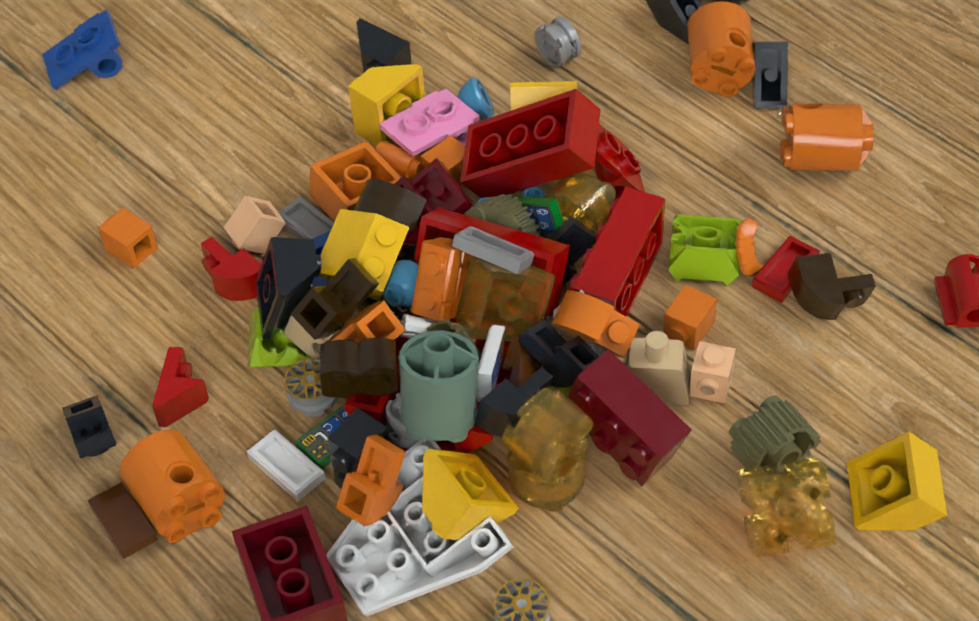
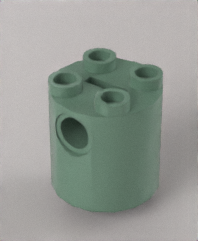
(438, 386)

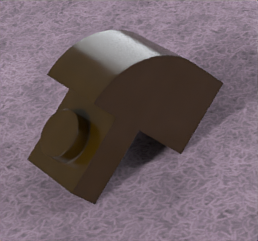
(391, 202)
(821, 291)
(330, 306)

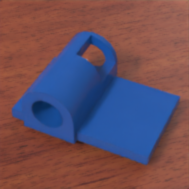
(89, 46)

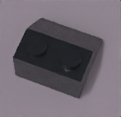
(284, 281)

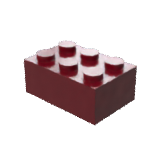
(627, 418)
(289, 569)

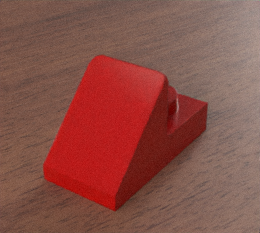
(177, 390)

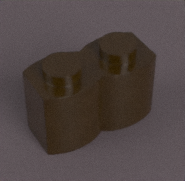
(358, 367)

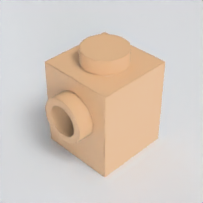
(254, 224)
(712, 372)

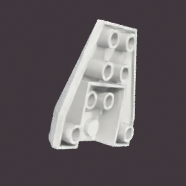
(402, 553)

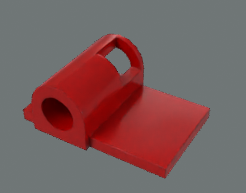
(616, 163)
(959, 292)

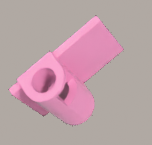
(430, 122)

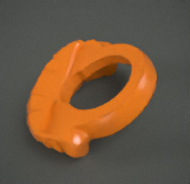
(745, 247)

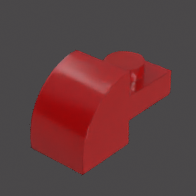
(231, 274)

